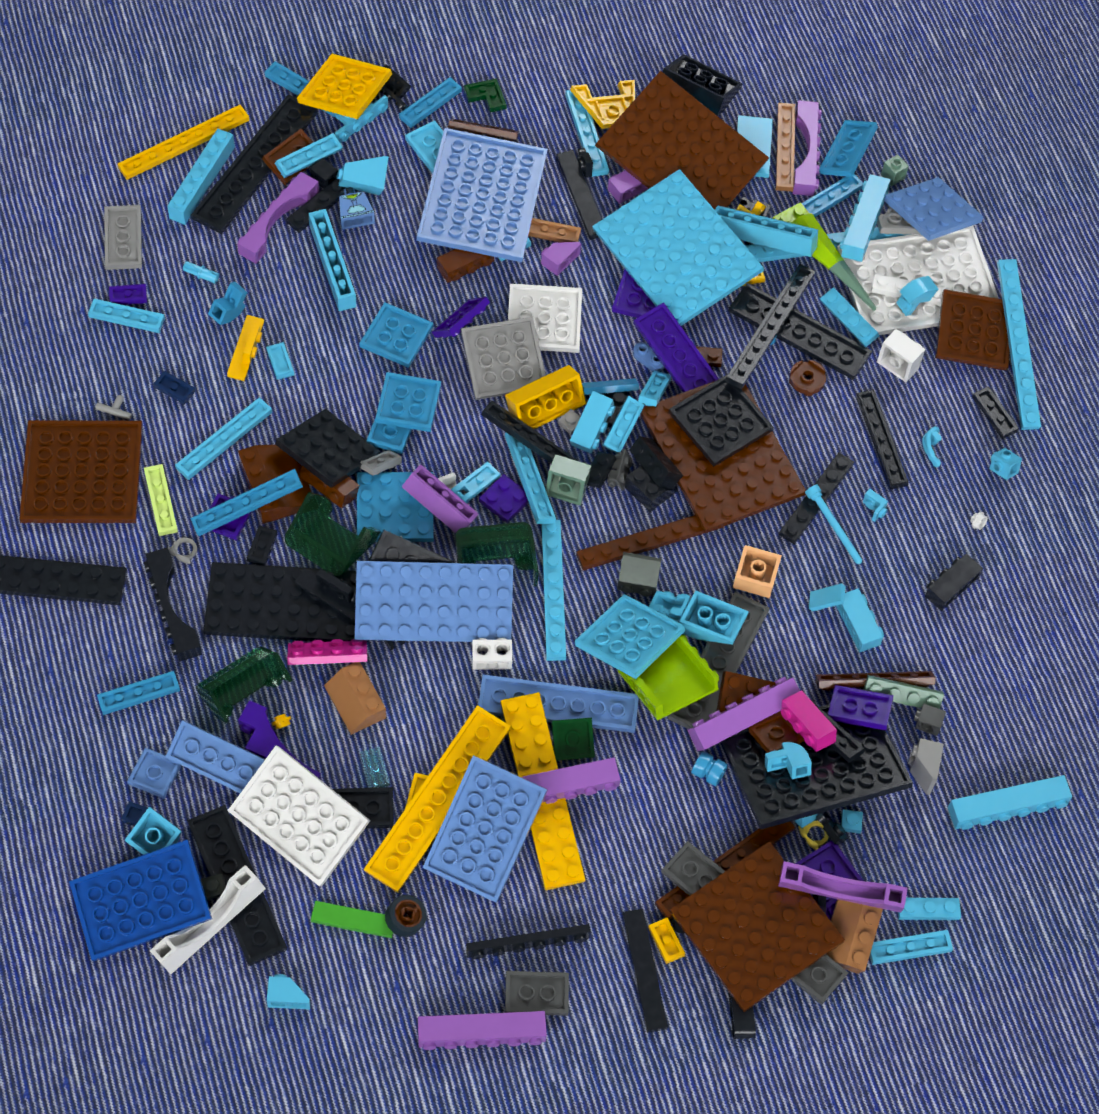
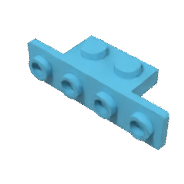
(353, 125)

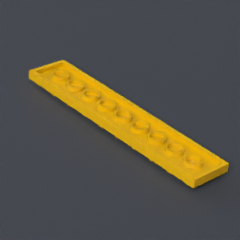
(427, 810)
(552, 827)

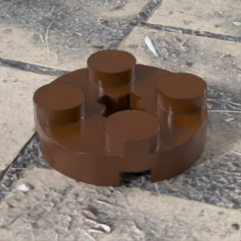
(805, 386)

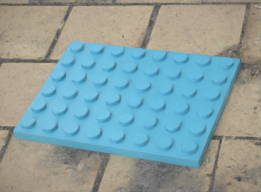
(678, 248)

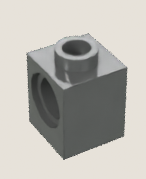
(929, 719)

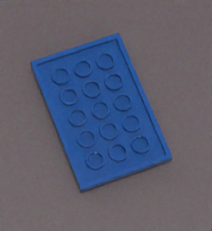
(140, 900)

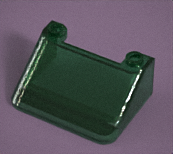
(324, 539)

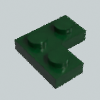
(486, 90)

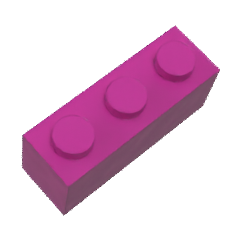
(808, 721)

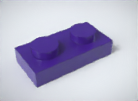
(128, 294)

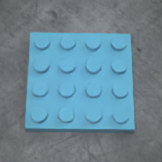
(629, 636)

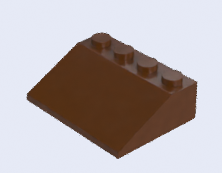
(265, 463)

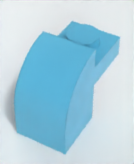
(916, 292)
(791, 756)

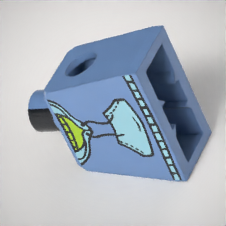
(355, 209)

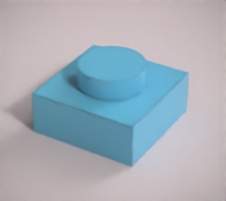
(852, 821)

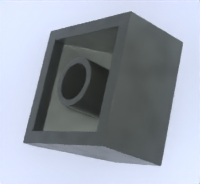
(639, 574)

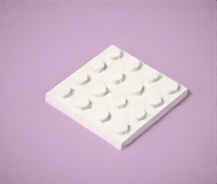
(554, 313)

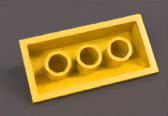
(547, 397)

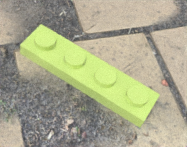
(160, 500)

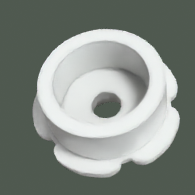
(978, 520)

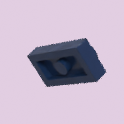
(174, 387)

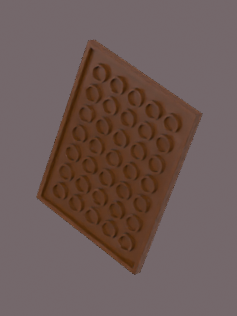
(674, 131)
(733, 489)

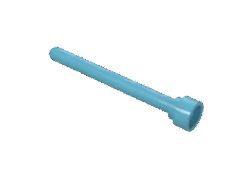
(815, 494)

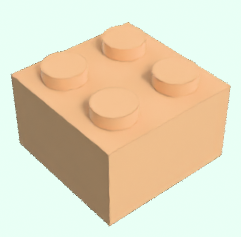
(757, 571)

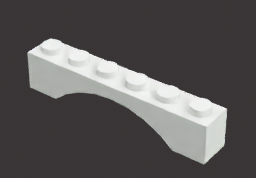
(179, 947)

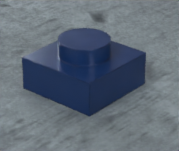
(133, 813)

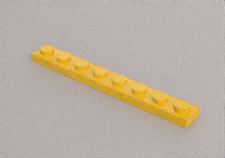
(182, 142)

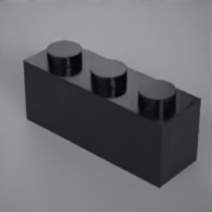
(655, 462)
(953, 581)

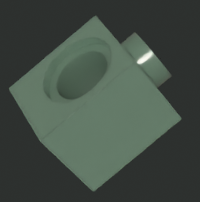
(895, 169)

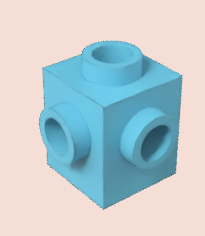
(1005, 463)

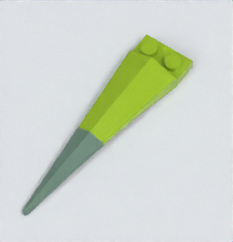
(825, 251)

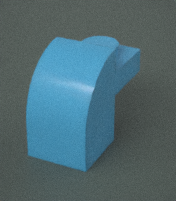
(230, 306)

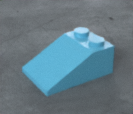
(712, 619)

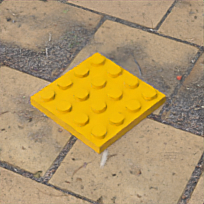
(344, 86)

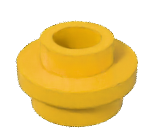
(281, 721)

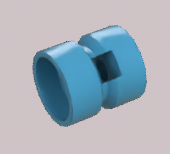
(709, 768)

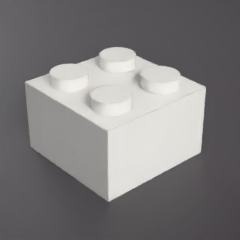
(901, 355)

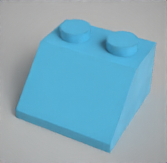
(153, 833)

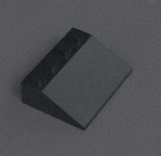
(703, 83)

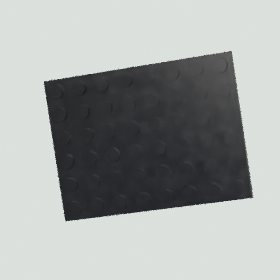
(832, 781)

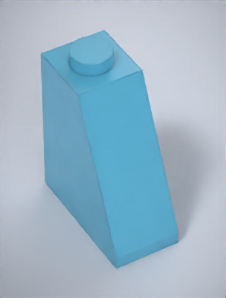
(364, 175)

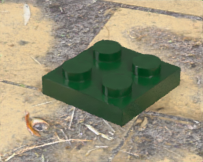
(573, 738)

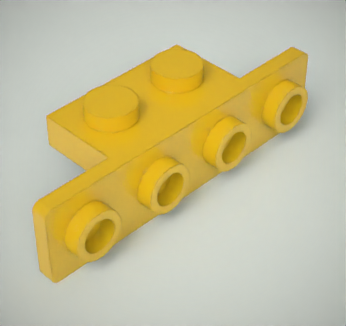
(246, 347)

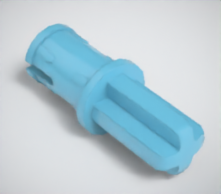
(201, 272)

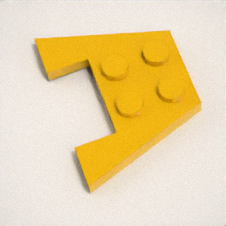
(606, 109)

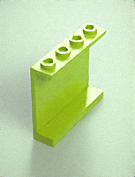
(674, 680)

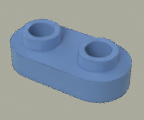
(647, 357)

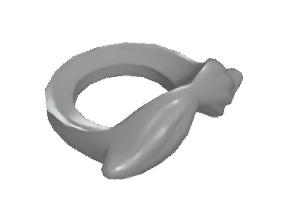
(185, 559)

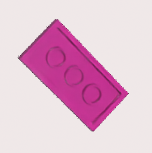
(327, 652)

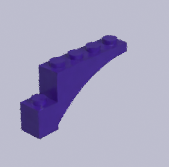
(263, 738)

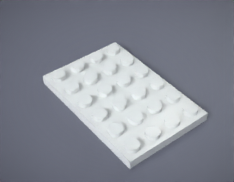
(299, 815)

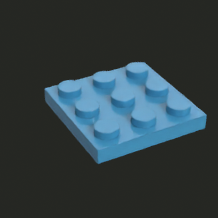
(396, 335)
(408, 402)

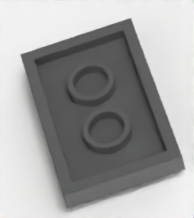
(537, 992)

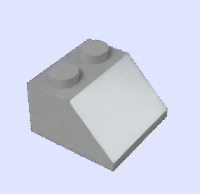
(925, 763)

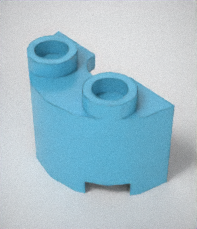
(670, 605)

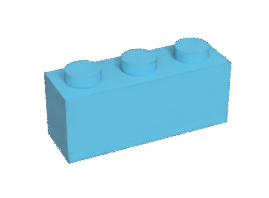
(592, 422)
(860, 621)

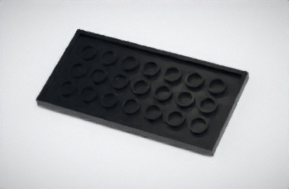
(269, 605)

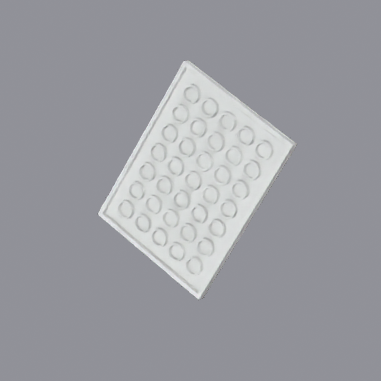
(949, 260)

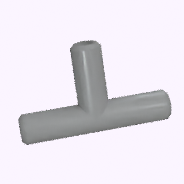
(114, 410)

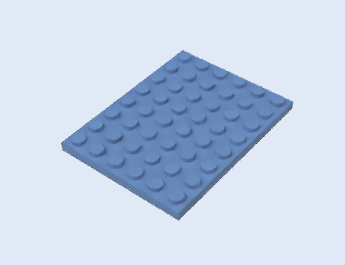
(482, 195)

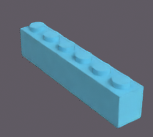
(201, 176)
(865, 218)
(770, 231)
(332, 260)
(1009, 802)

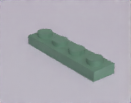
(905, 693)

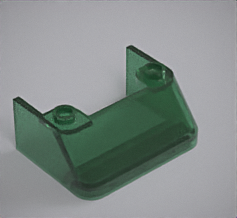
(498, 542)
(241, 679)

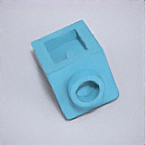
(876, 503)

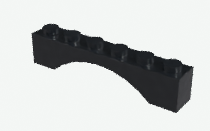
(184, 637)

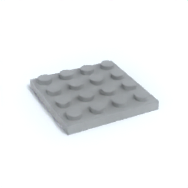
(502, 356)

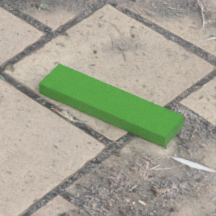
(350, 919)

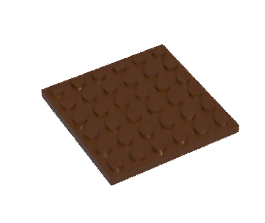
(81, 471)
(753, 929)

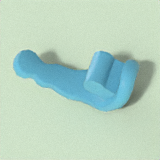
(931, 438)

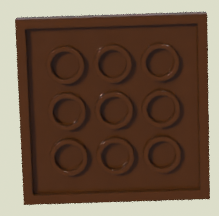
(972, 330)

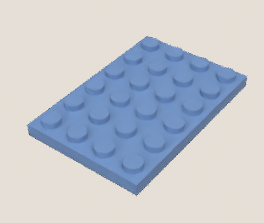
(485, 828)

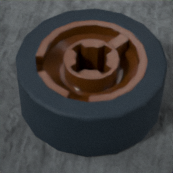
(403, 925)

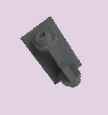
(622, 464)

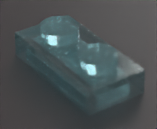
(375, 768)

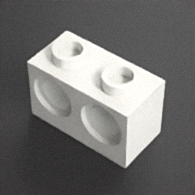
(491, 659)

